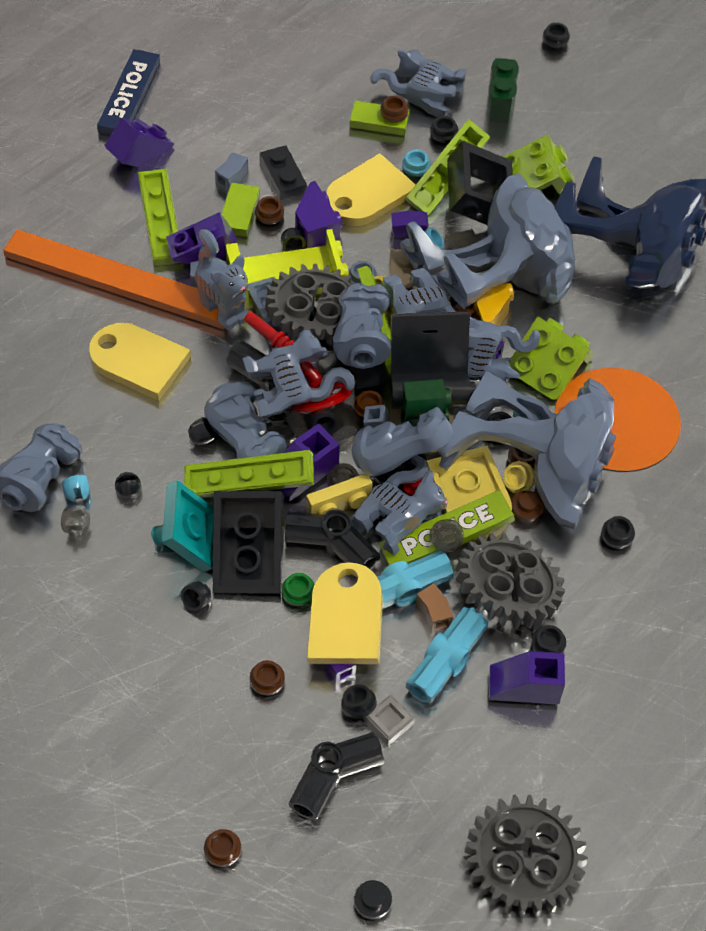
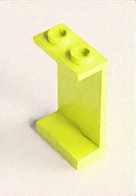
(271, 265)

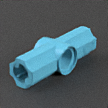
(403, 581)
(446, 655)

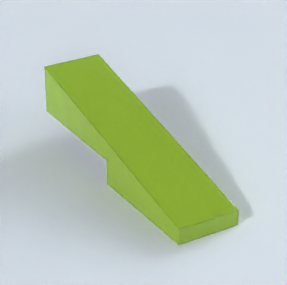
(434, 182)

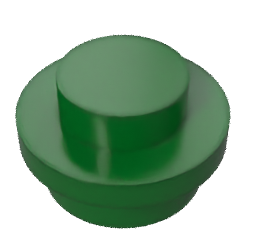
(298, 589)

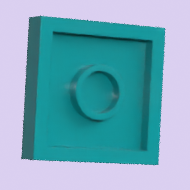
(187, 526)

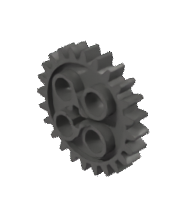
(293, 298)
(509, 580)
(524, 887)

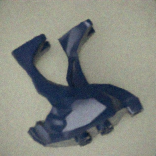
(662, 228)

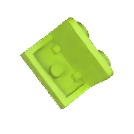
(541, 164)
(553, 360)

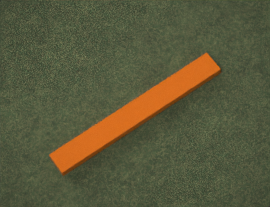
(109, 276)

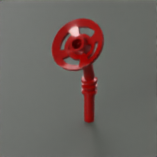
(278, 340)

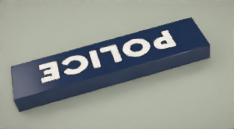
(129, 90)

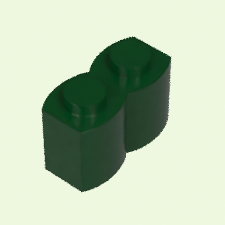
(502, 90)
(423, 396)

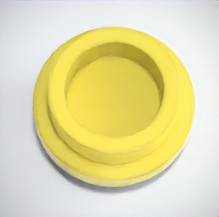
(518, 477)

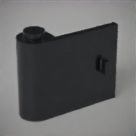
(431, 349)

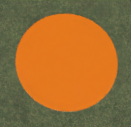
(644, 416)

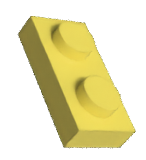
(340, 496)

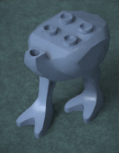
(523, 246)
(565, 446)

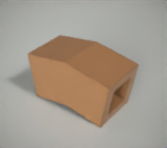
(434, 607)

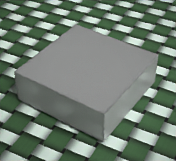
(389, 720)

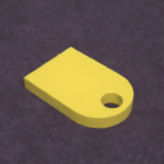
(369, 191)
(138, 358)
(469, 479)
(344, 619)

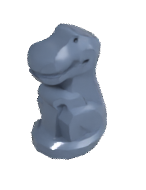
(359, 334)
(236, 421)
(389, 445)
(30, 470)

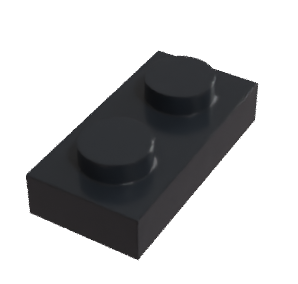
(283, 172)

